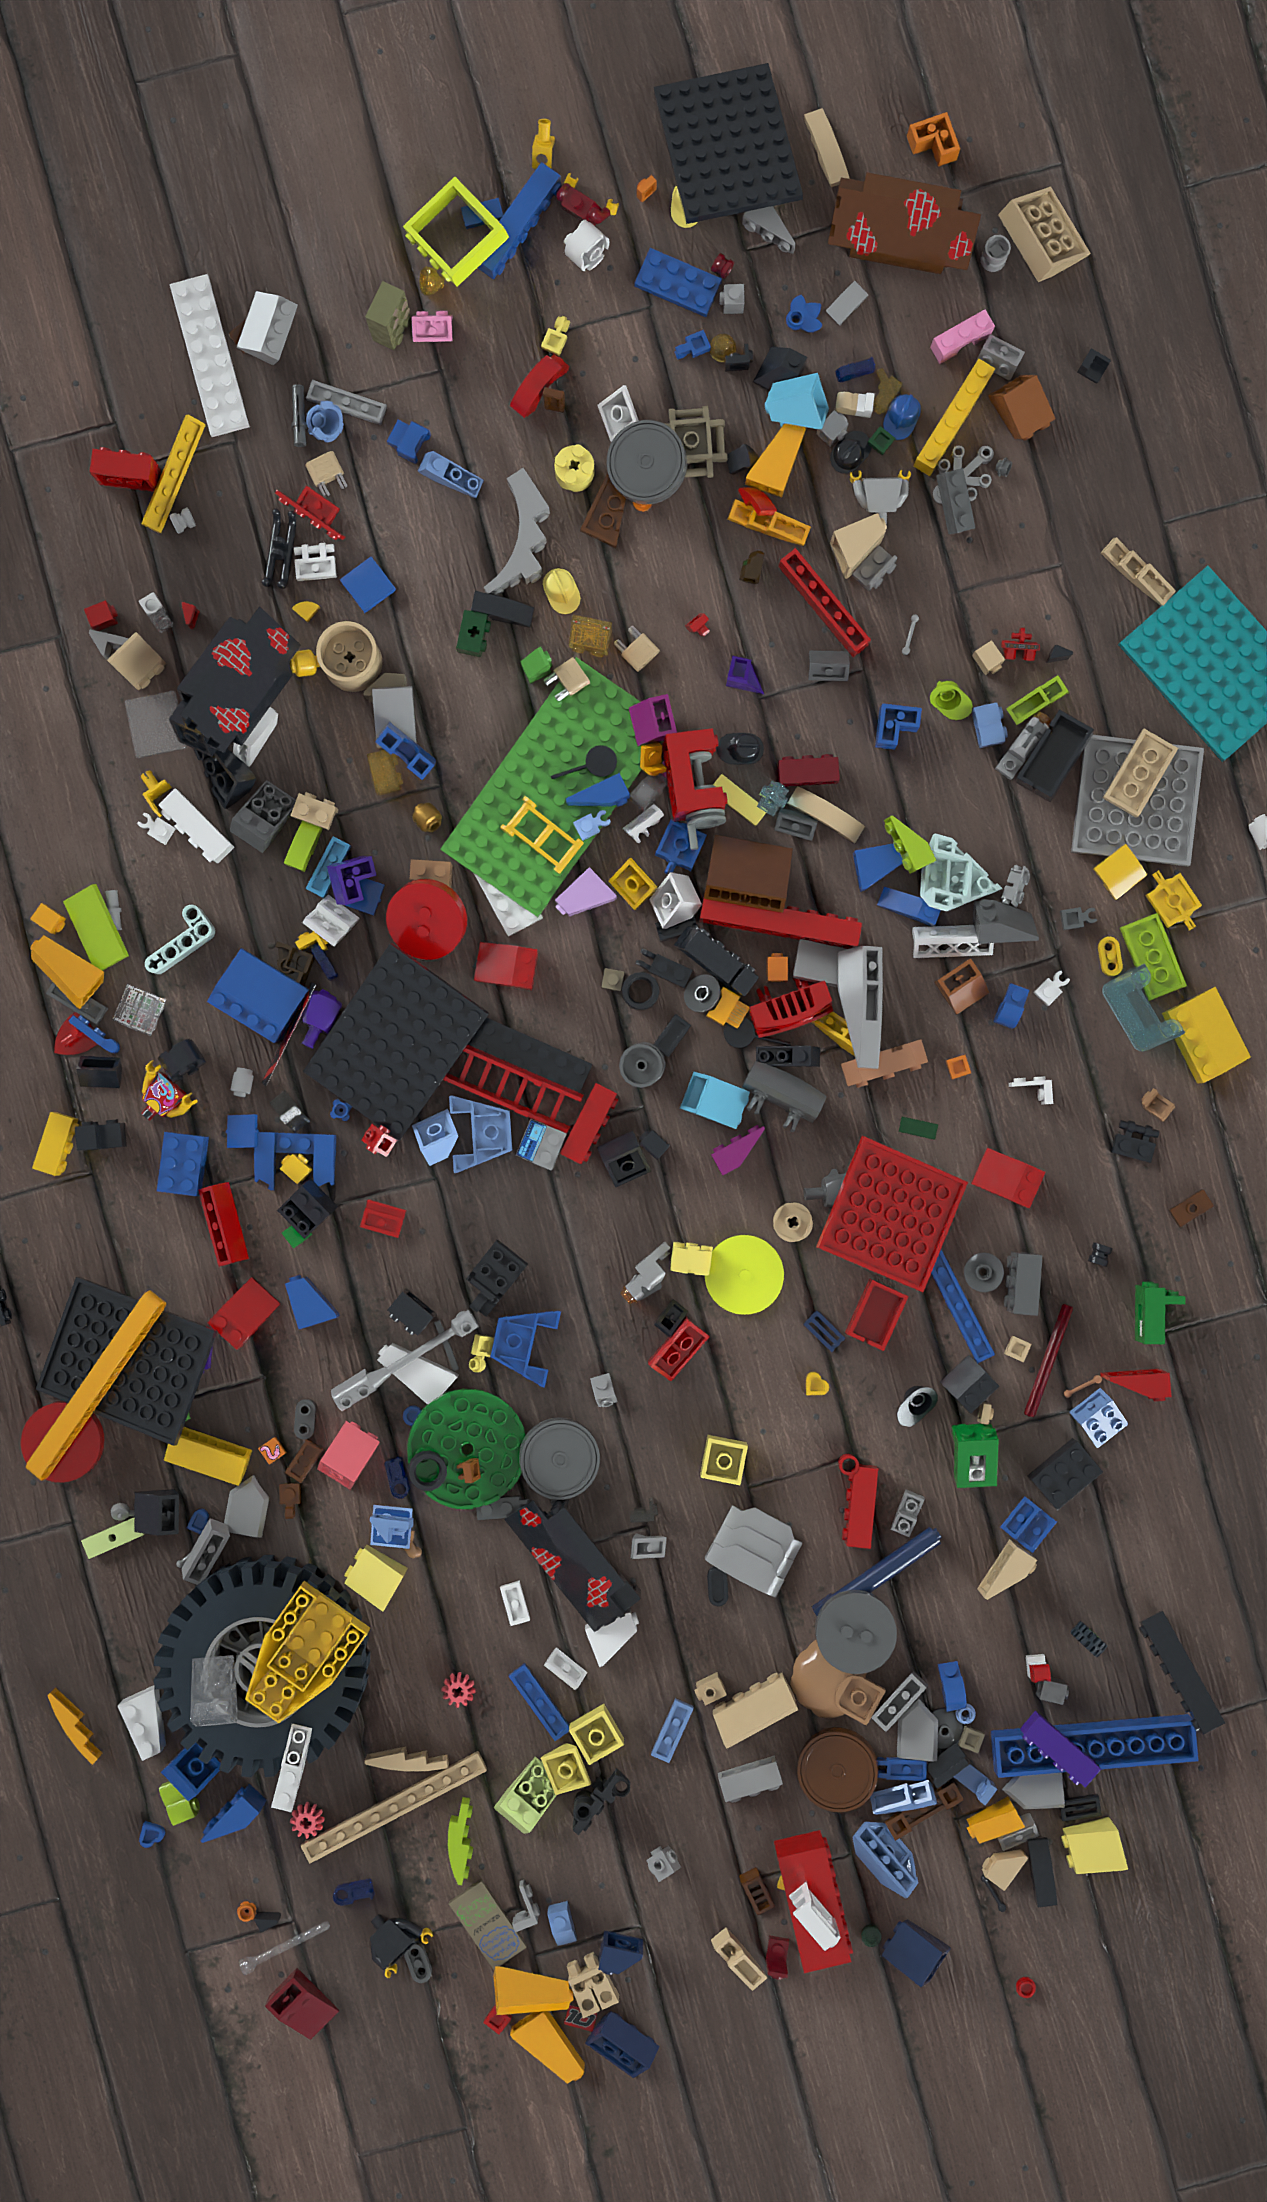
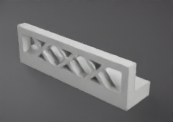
(949, 935)

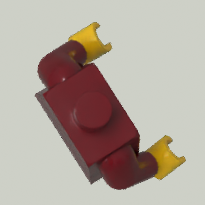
(582, 206)

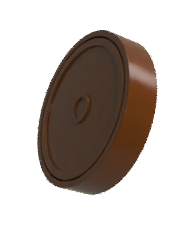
(837, 1769)

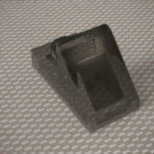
(289, 1112)

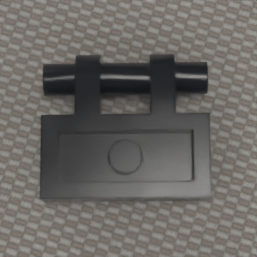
(1133, 1147)

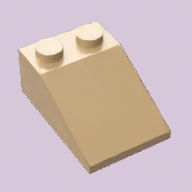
(137, 661)
(1009, 1568)

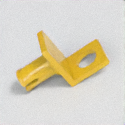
(543, 143)
(155, 790)

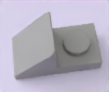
(105, 642)
(648, 1546)

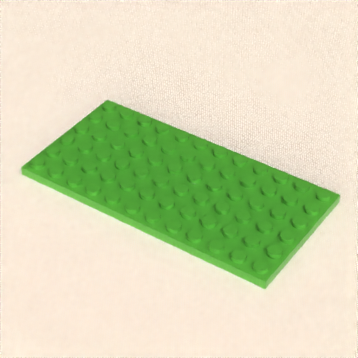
(549, 745)

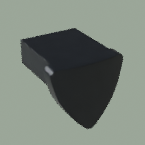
(741, 459)

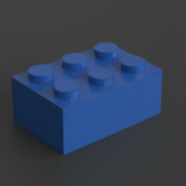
(182, 1163)

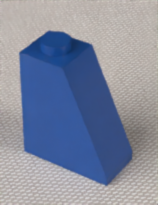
(875, 864)
(308, 1302)

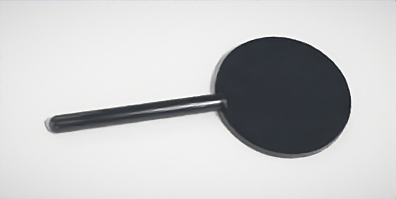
(599, 761)
(745, 1034)

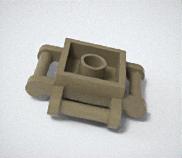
(696, 438)

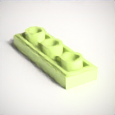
(103, 1541)

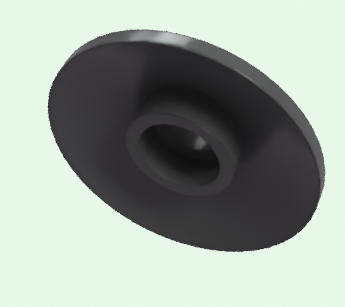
(697, 989)
(993, 1275)
(948, 1720)

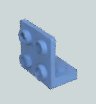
(1099, 1417)

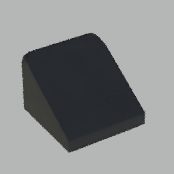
(1059, 654)
(266, 1920)

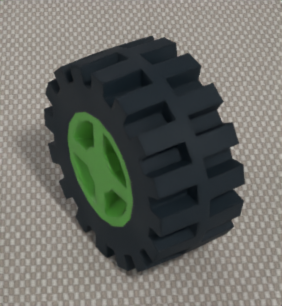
(1088, 1639)

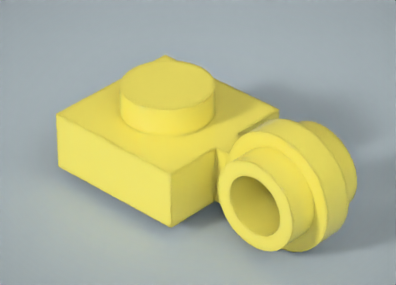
(555, 340)
(481, 1347)

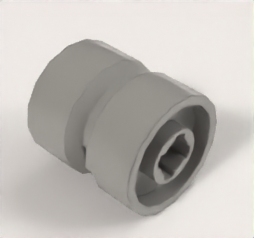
(995, 253)

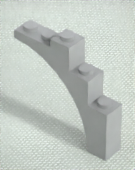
(530, 538)

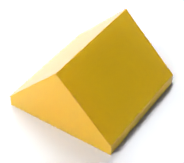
(633, 884)

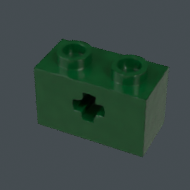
(472, 622)

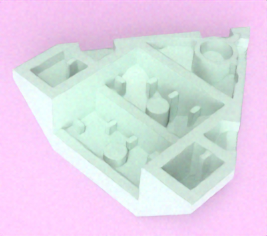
(953, 877)

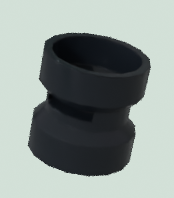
(1100, 1254)

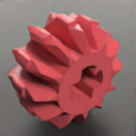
(453, 1684)
(313, 1816)

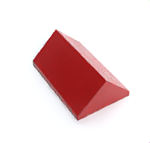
(678, 1349)

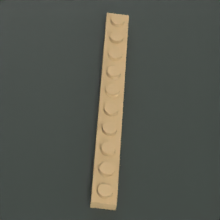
(393, 1807)

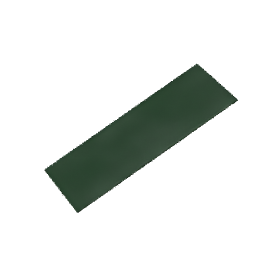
(918, 1128)

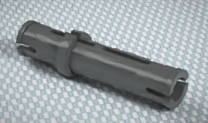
(299, 437)

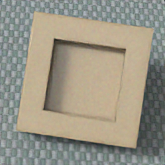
(1017, 1348)
(985, 1413)

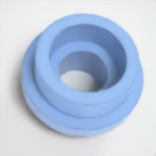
(966, 1719)

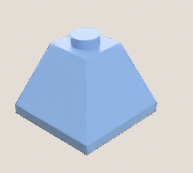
(436, 1136)

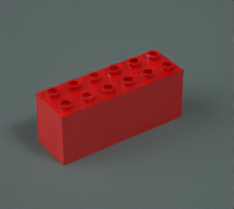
(809, 1859)

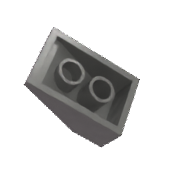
(1002, 923)

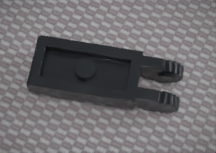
(666, 968)

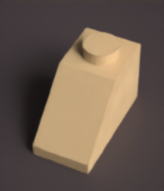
(1004, 1866)

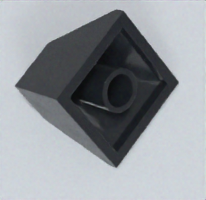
(779, 366)

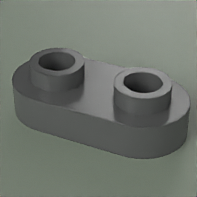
(305, 1419)
(416, 1961)

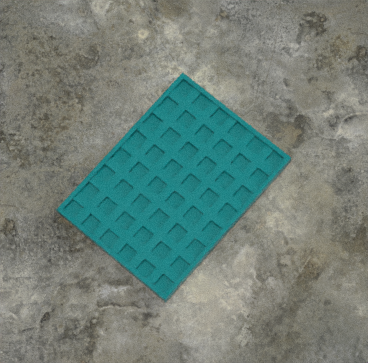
(1206, 661)

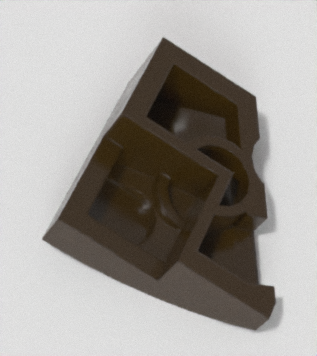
(294, 962)

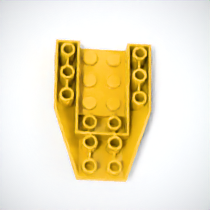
(303, 1653)

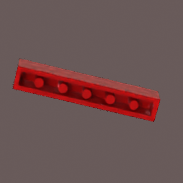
(824, 602)

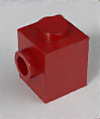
(101, 615)

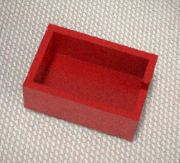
(876, 1314)

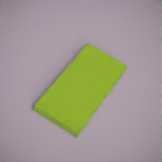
(95, 927)
(1150, 945)

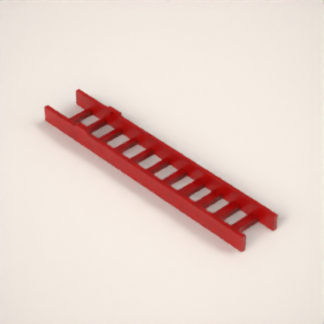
(538, 1080)

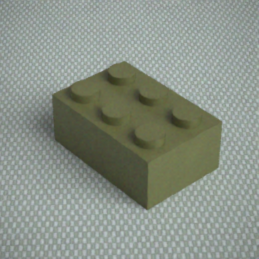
(388, 316)

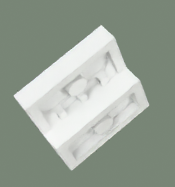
(331, 920)

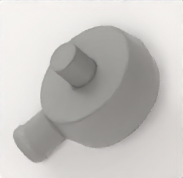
(121, 1511)

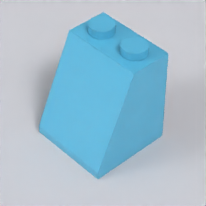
(798, 402)
(715, 1100)

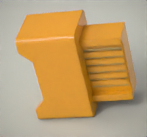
(729, 1009)

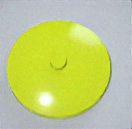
(744, 1274)

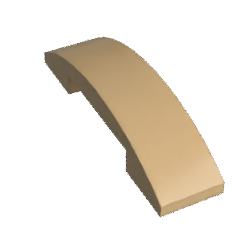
(826, 813)

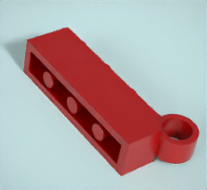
(861, 1503)

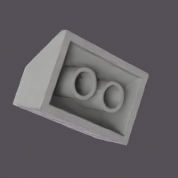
(267, 326)

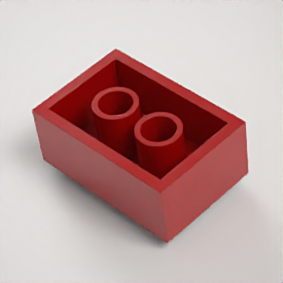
(124, 469)

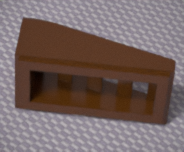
(751, 1879)

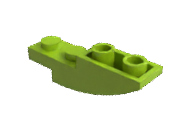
(459, 1847)

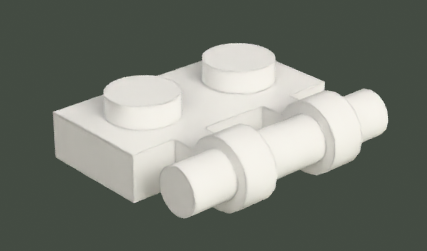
(315, 568)

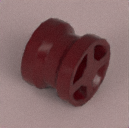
(722, 266)

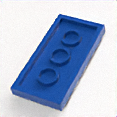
(678, 282)

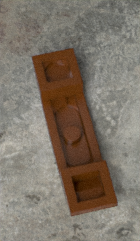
(902, 1822)

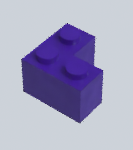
(346, 877)

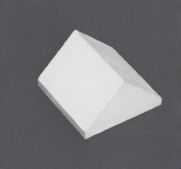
(617, 412)

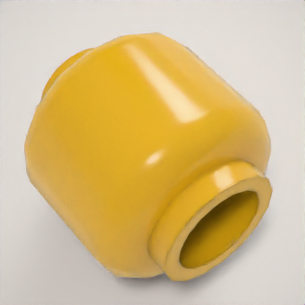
(304, 663)

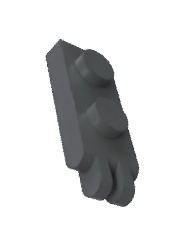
(501, 1508)

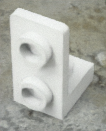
(1044, 1093)

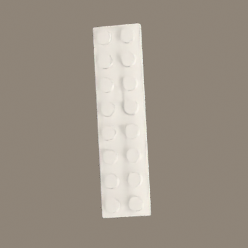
(209, 355)

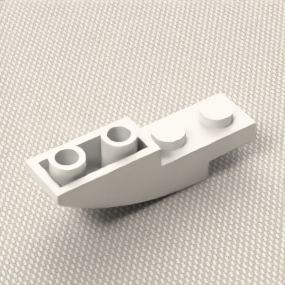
(292, 1767)

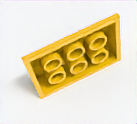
(1210, 1036)

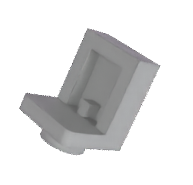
(603, 1390)

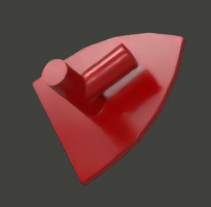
(71, 1040)

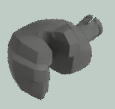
(829, 1189)

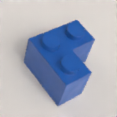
(895, 719)

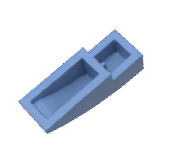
(903, 1798)

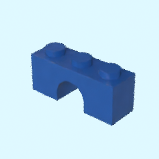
(415, 757)

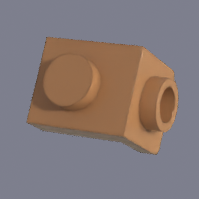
(1157, 1105)

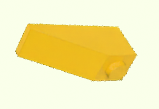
(836, 1029)

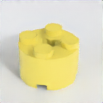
(576, 457)
(691, 1258)

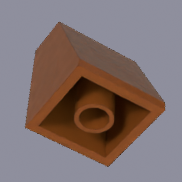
(1023, 406)

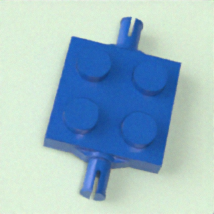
(676, 847)

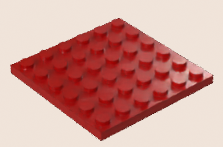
(892, 1214)

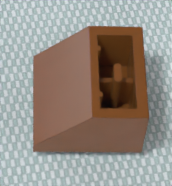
(962, 986)

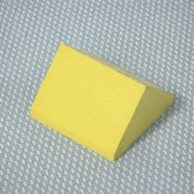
(565, 1769)

